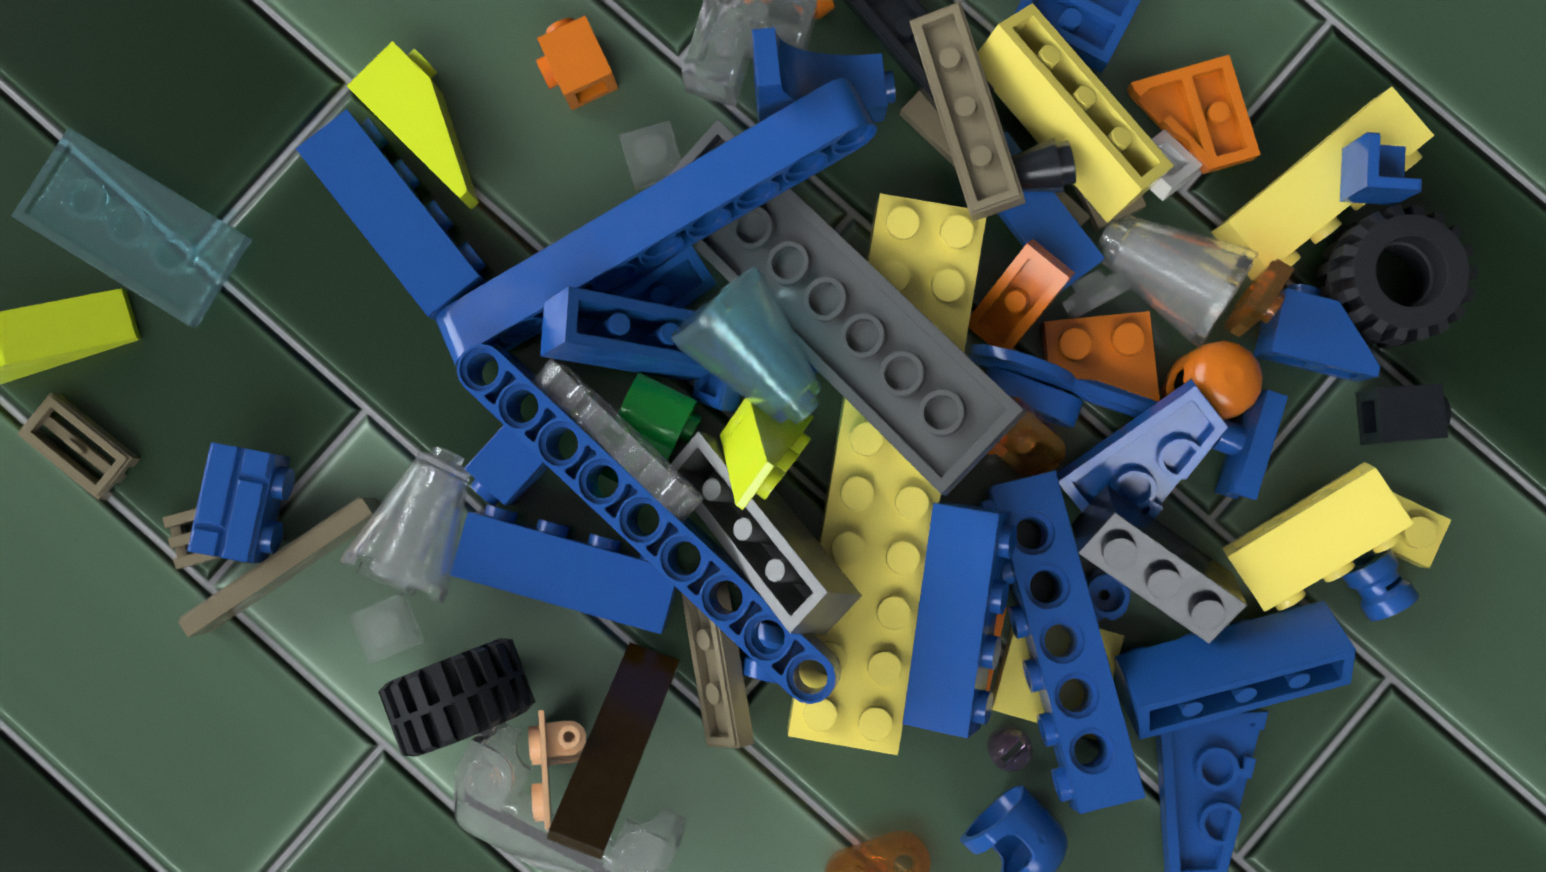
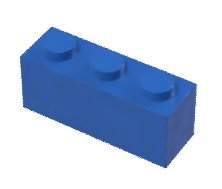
(616, 334)

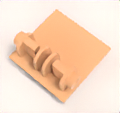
(551, 745)

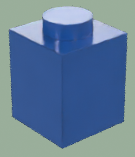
(504, 469)

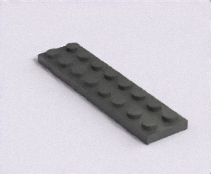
(865, 334)

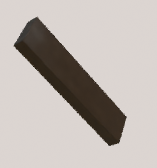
(613, 752)

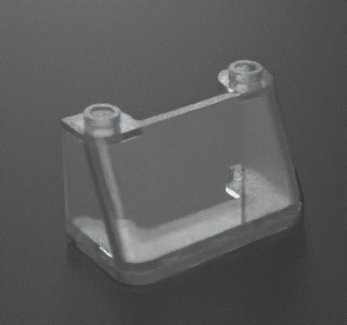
(496, 811)

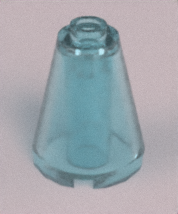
(752, 348)

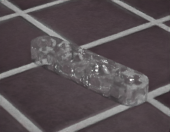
(619, 439)

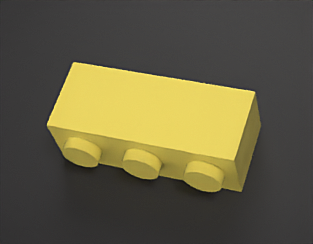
(1319, 537)

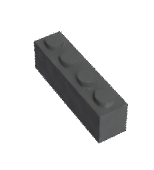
(768, 545)

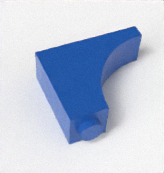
(790, 73)

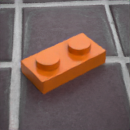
(1019, 296)

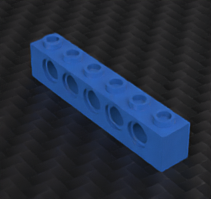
(1113, 773)

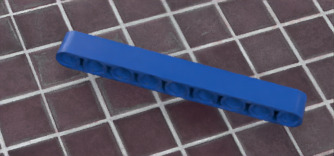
(665, 217)
(621, 510)

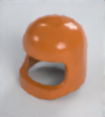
(1224, 374)

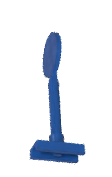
(1244, 442)

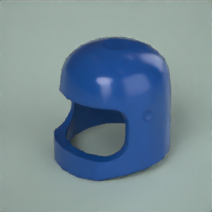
(1020, 833)

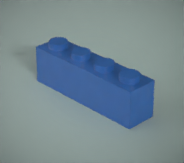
(391, 213)
(562, 569)
(958, 619)
(1236, 672)

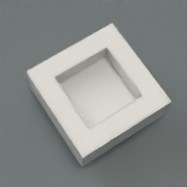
(1184, 166)

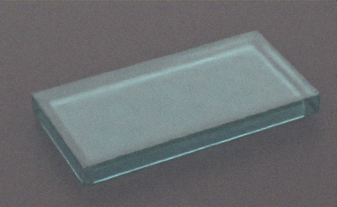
(131, 228)

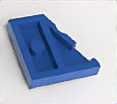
(1088, 26)

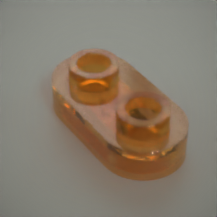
(1031, 444)
(880, 854)

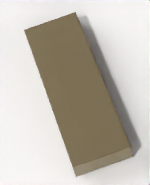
(718, 678)

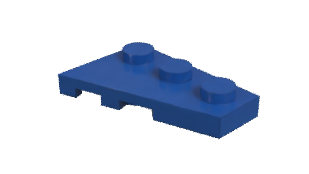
(1203, 787)

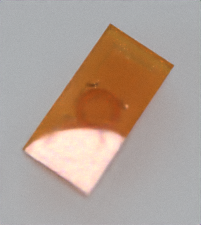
(1260, 298)

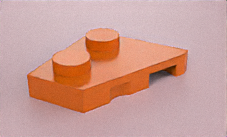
(1201, 111)
(1105, 349)

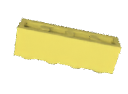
(1065, 100)
(1307, 195)

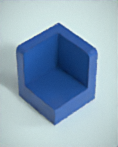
(1375, 173)

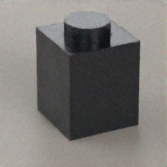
(1402, 414)

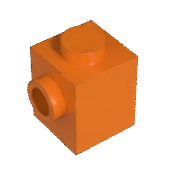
(575, 62)

